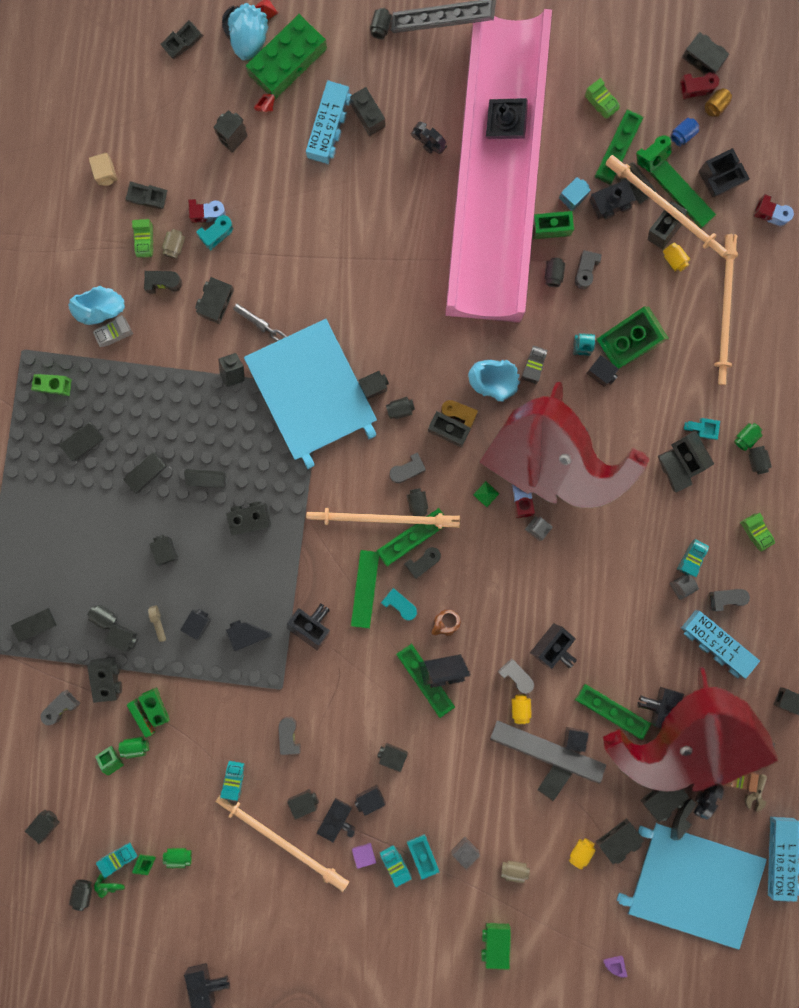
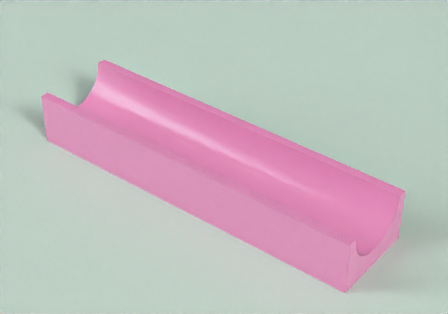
(498, 174)

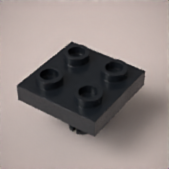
(507, 118)

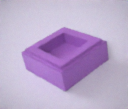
(364, 855)

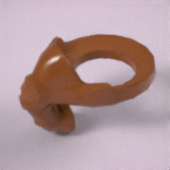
(439, 627)

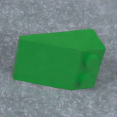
(632, 337)

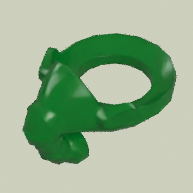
(103, 889)

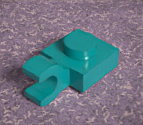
(706, 428)

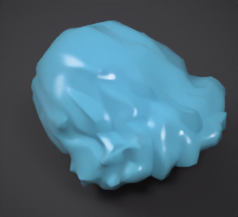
(247, 31)
(96, 305)
(494, 379)

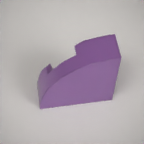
(616, 966)

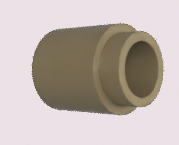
(173, 243)
(515, 871)

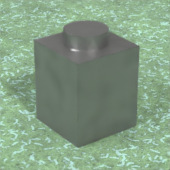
(465, 853)

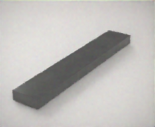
(443, 16)
(548, 752)

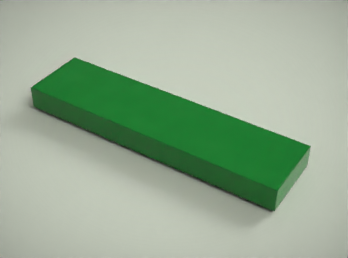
(619, 144)
(683, 194)
(407, 540)
(365, 589)
(435, 696)
(613, 711)

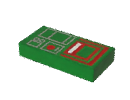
(140, 718)

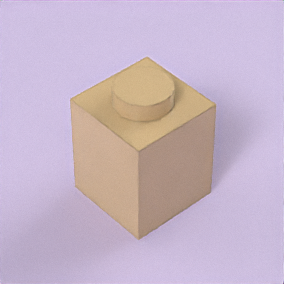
(103, 169)

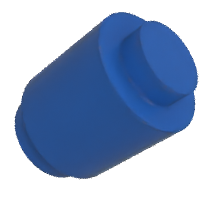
(685, 131)

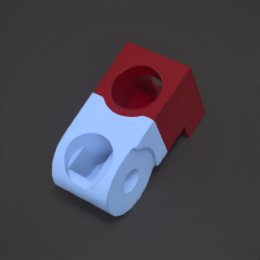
(205, 212)
(773, 212)
(523, 503)

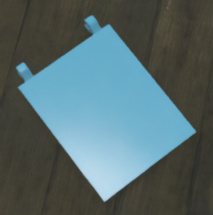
(310, 390)
(696, 886)

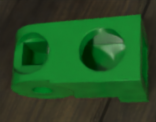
(655, 154)
(154, 707)

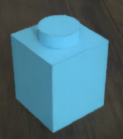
(575, 193)

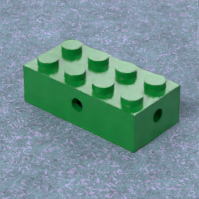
(286, 56)

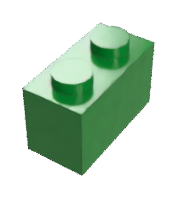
(553, 225)
(497, 946)

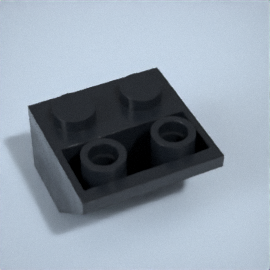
(444, 669)

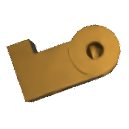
(460, 412)

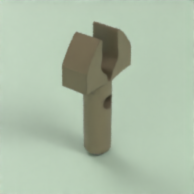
(154, 615)
(757, 795)

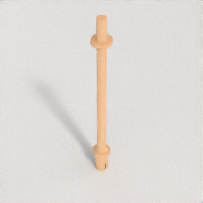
(623, 171)
(730, 246)
(439, 520)
(329, 875)

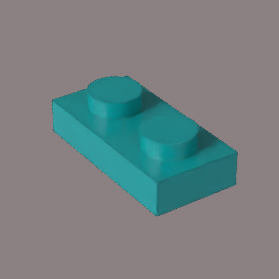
(423, 856)

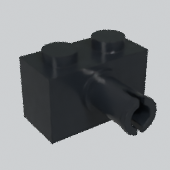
(612, 200)
(310, 627)
(554, 647)
(665, 703)
(201, 987)

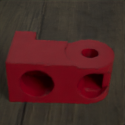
(698, 86)

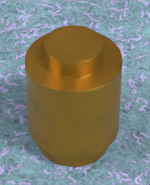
(718, 102)

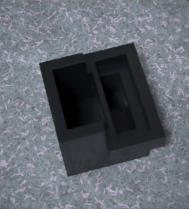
(723, 173)

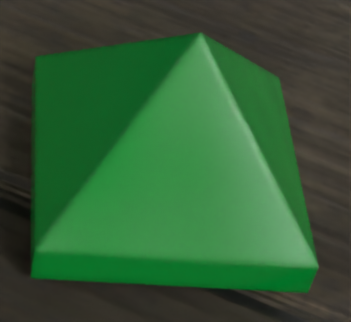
(486, 494)
(143, 864)

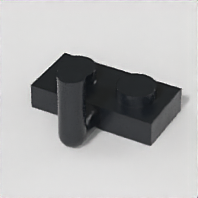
(335, 821)

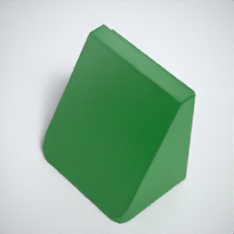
(109, 761)

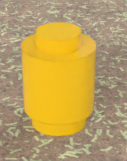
(676, 257)
(521, 709)
(582, 853)

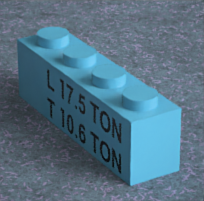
(328, 121)
(720, 644)
(783, 859)

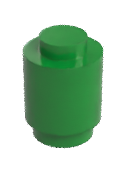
(748, 436)
(133, 747)
(177, 858)

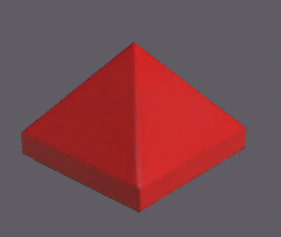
(267, 8)
(265, 103)

